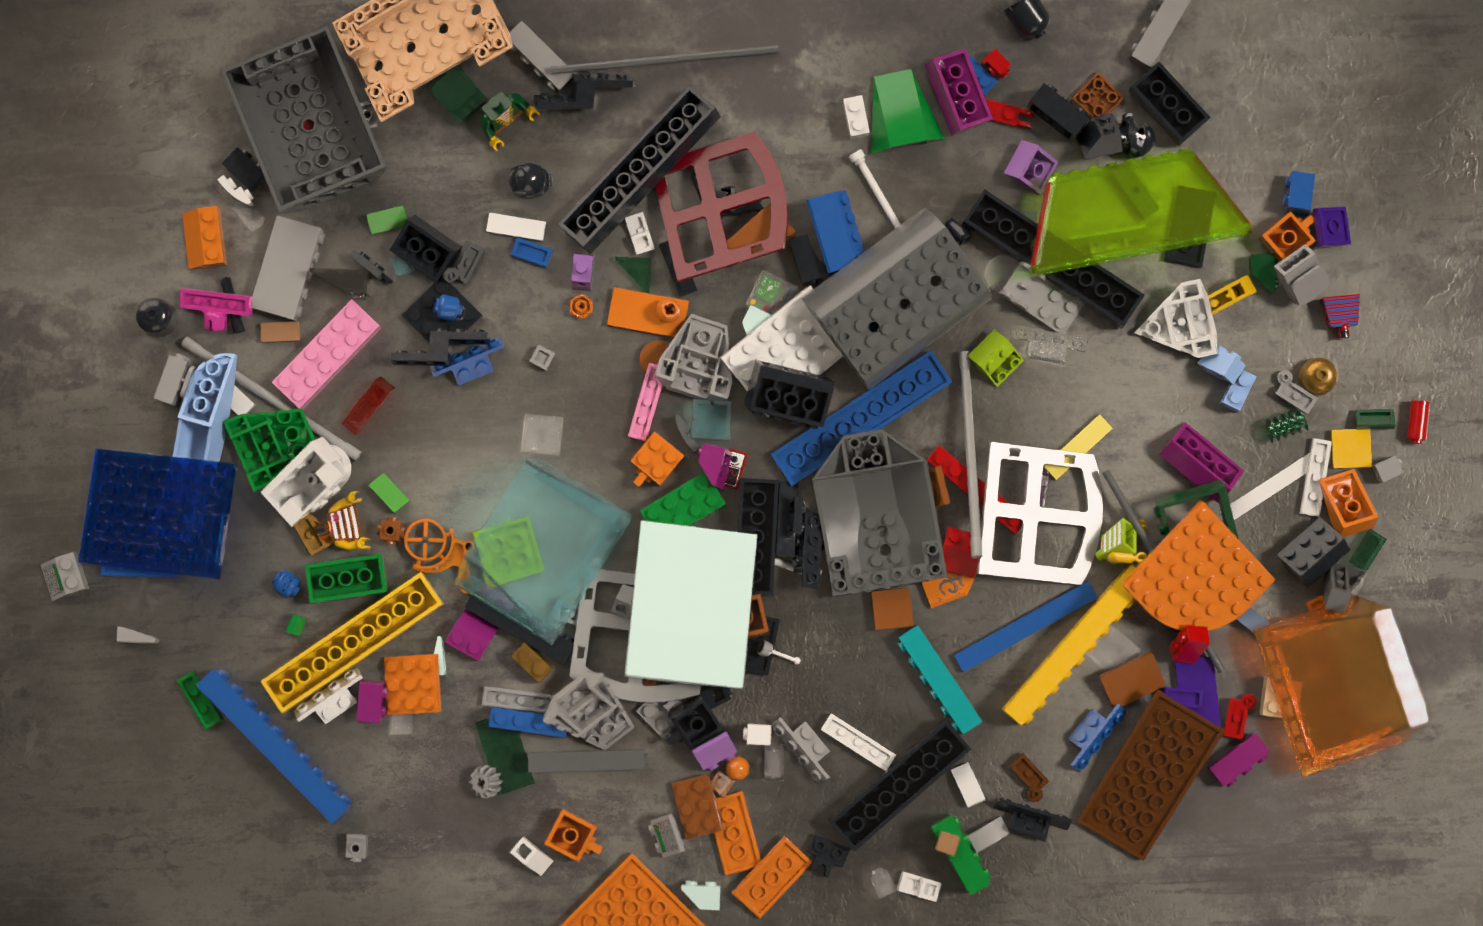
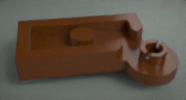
(1030, 776)

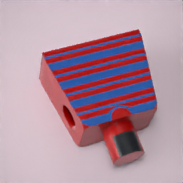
(1341, 313)

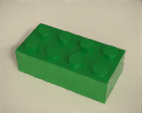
(686, 503)
(346, 578)
(965, 860)

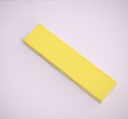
(1081, 444)

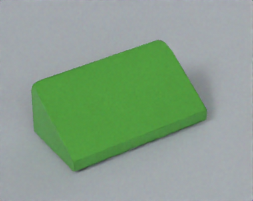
(387, 219)
(389, 493)

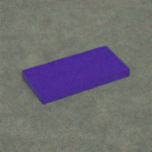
(1201, 676)

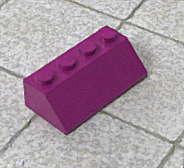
(958, 91)
(1200, 459)

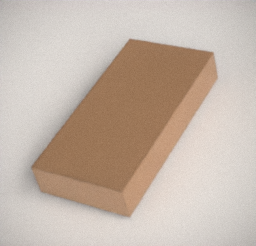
(280, 332)

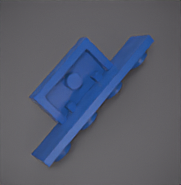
(471, 363)
(1092, 733)

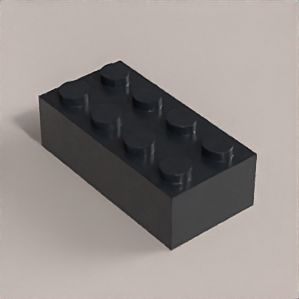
(1169, 103)

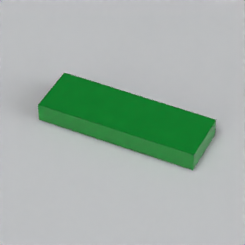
(199, 701)

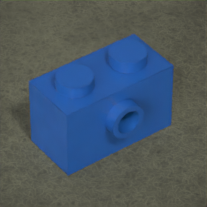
(1299, 193)

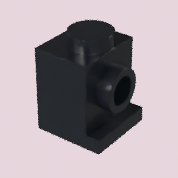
(714, 702)

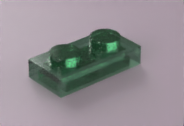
(1367, 550)

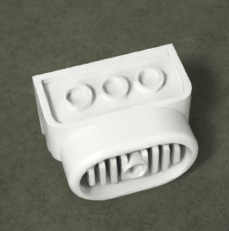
(309, 480)

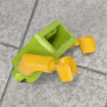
(1120, 544)

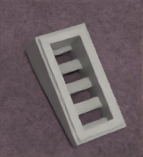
(130, 636)

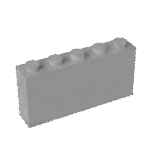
(287, 268)

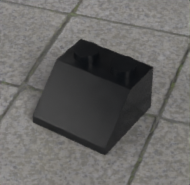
(1100, 137)

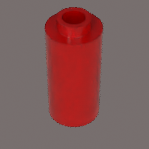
(1418, 421)

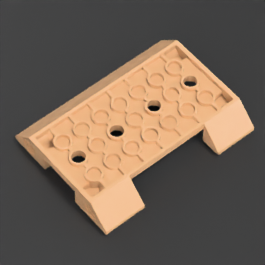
(386, 28)

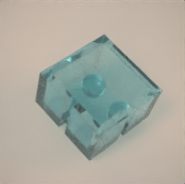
(711, 421)

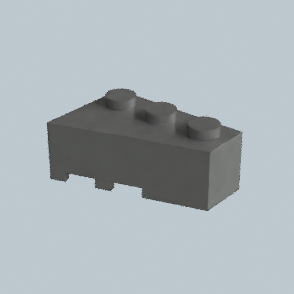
(1342, 586)

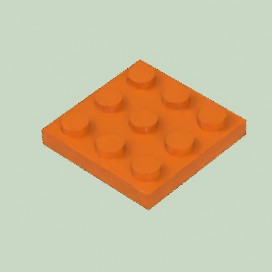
(412, 684)

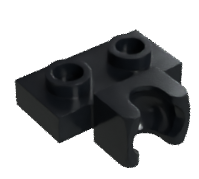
(827, 854)

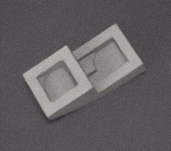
(988, 834)

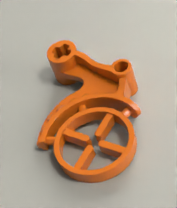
(453, 558)

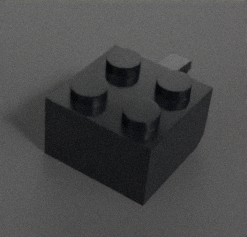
(693, 723)

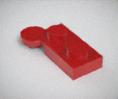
(1237, 715)

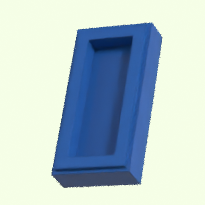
(531, 252)

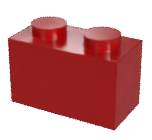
(1190, 644)

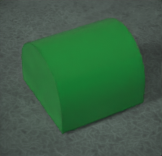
(296, 625)

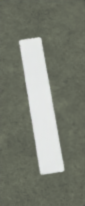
(1269, 487)

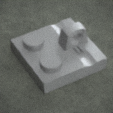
(656, 715)

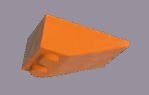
(1348, 503)

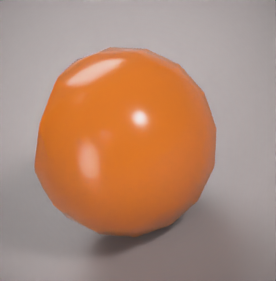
(667, 310)
(737, 768)

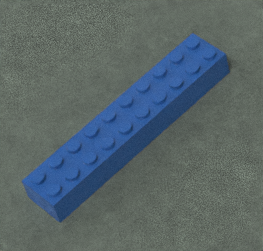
(275, 745)

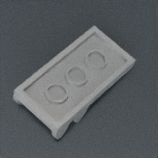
(1041, 299)

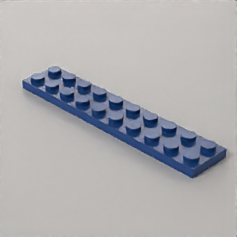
(864, 414)

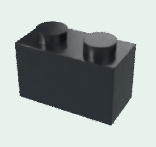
(244, 168)

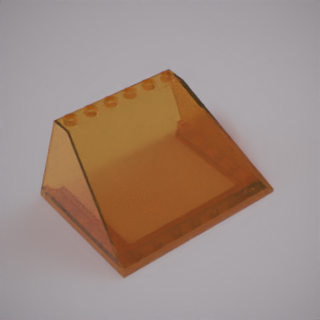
(1341, 683)

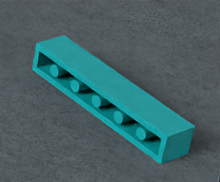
(939, 679)

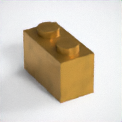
(532, 662)

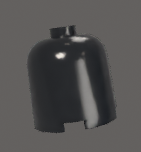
(1029, 18)
(156, 317)

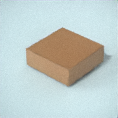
(721, 783)
(947, 843)

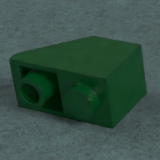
(1263, 271)

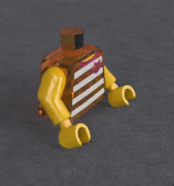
(343, 524)

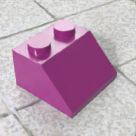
(715, 463)
(472, 635)

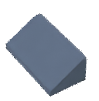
(1252, 620)

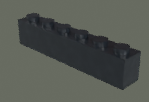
(560, 650)

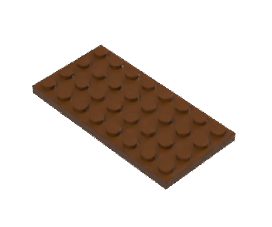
(1150, 775)

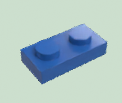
(984, 78)

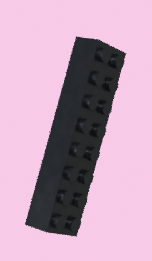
(900, 785)

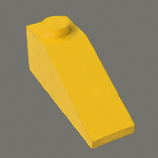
(1231, 294)

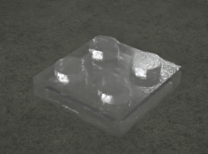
(542, 434)
(1113, 650)

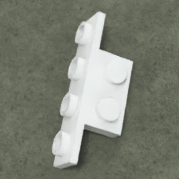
(332, 700)

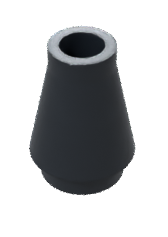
(958, 231)

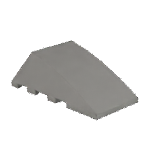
(589, 711)

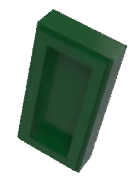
(1375, 419)

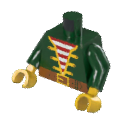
(502, 111)

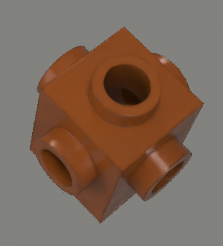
(396, 536)

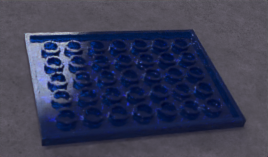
(158, 513)

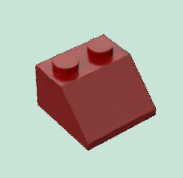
(958, 553)

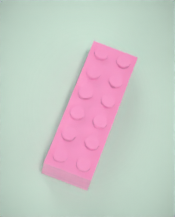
(326, 355)

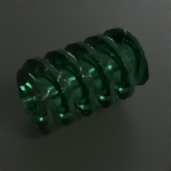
(1286, 424)

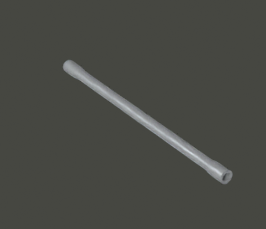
(350, 450)
(976, 541)

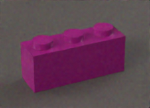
(1239, 760)

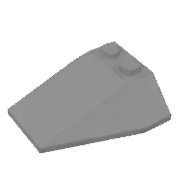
(694, 362)

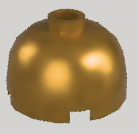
(1318, 376)

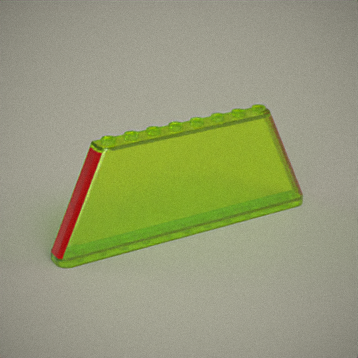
(1131, 212)

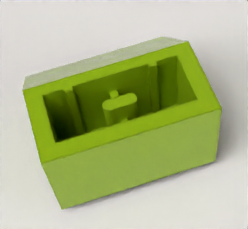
(995, 357)

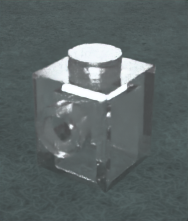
(882, 882)

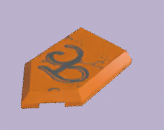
(947, 589)

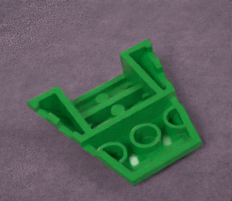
(901, 113)

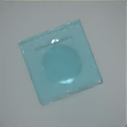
(402, 267)

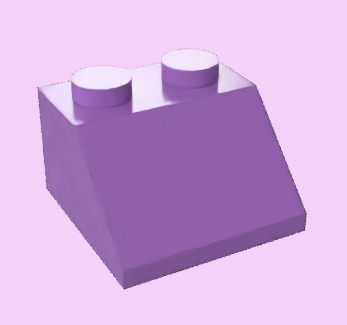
(1031, 166)
(714, 751)

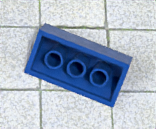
(835, 229)

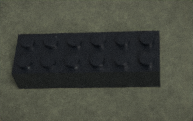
(759, 516)

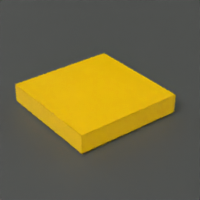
(1351, 448)

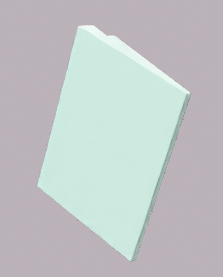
(691, 605)

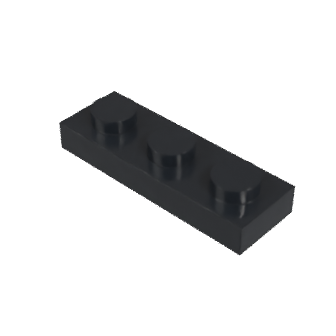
(684, 287)

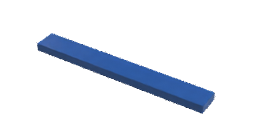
(1025, 626)

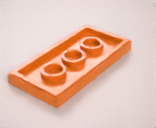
(638, 312)
(737, 840)
(772, 877)

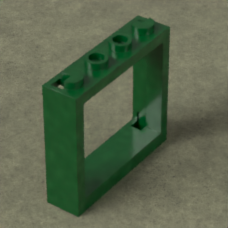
(1214, 487)

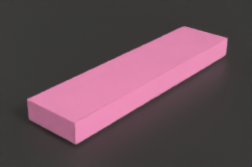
(646, 405)

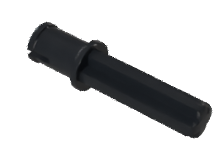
(236, 320)

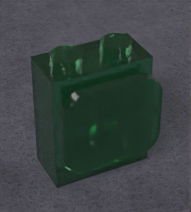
(457, 94)

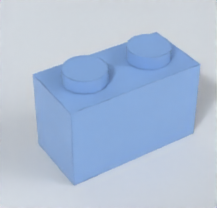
(1223, 365)
(1237, 393)

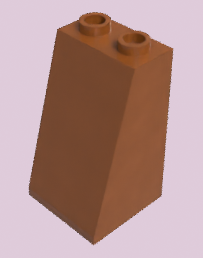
(756, 230)

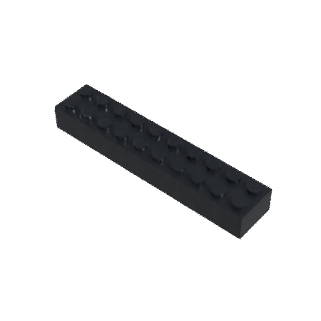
(639, 169)
(1016, 236)

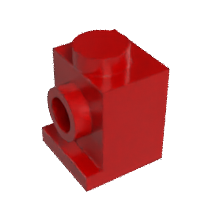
(997, 64)

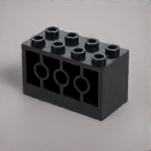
(784, 382)

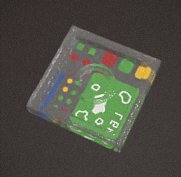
(771, 293)

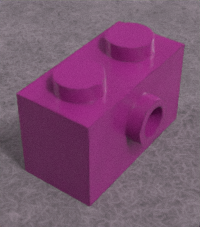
(371, 701)

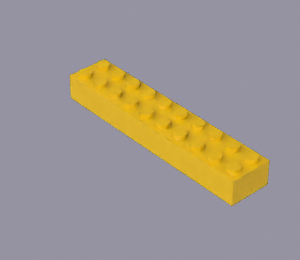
(352, 642)
(1070, 651)

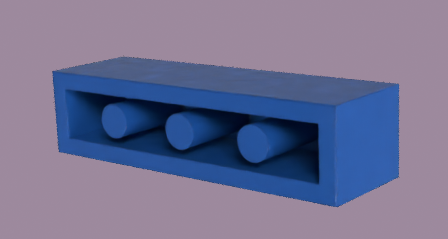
(522, 722)

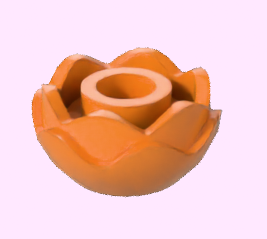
(581, 300)

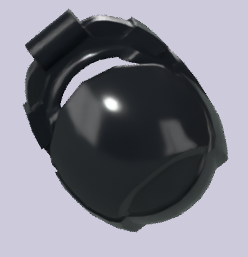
(1135, 141)
(529, 180)

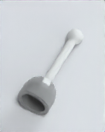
(765, 649)

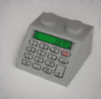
(64, 576)
(667, 835)

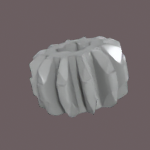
(485, 781)

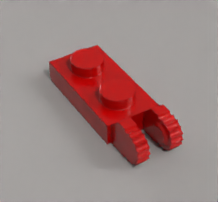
(1009, 114)

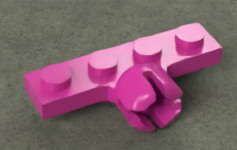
(215, 306)

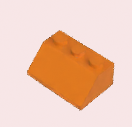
(204, 238)

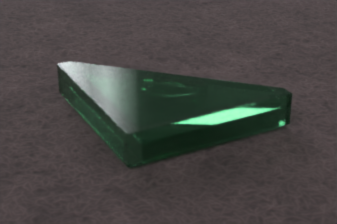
(638, 269)

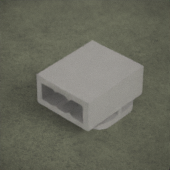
(1302, 276)
(175, 380)

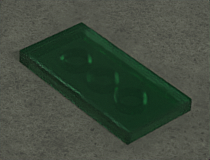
(506, 754)

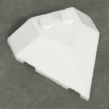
(1184, 321)

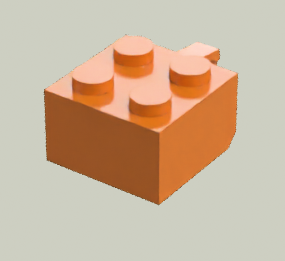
(1288, 236)
(656, 460)
(573, 836)

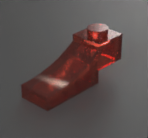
(368, 405)

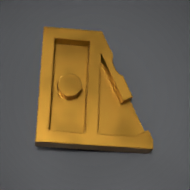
(307, 532)

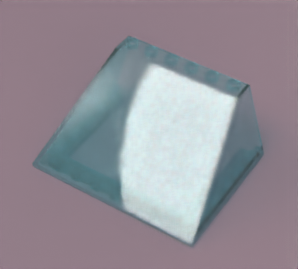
(541, 548)

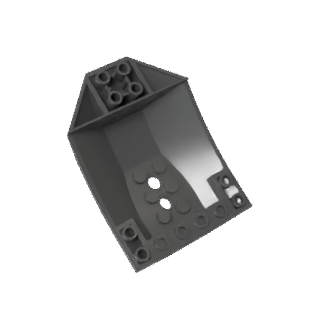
(869, 485)

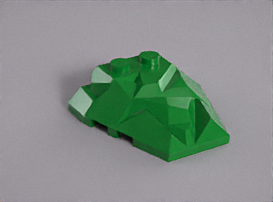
(268, 442)

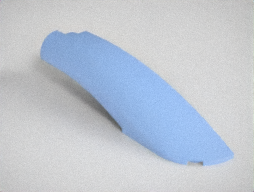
(205, 408)

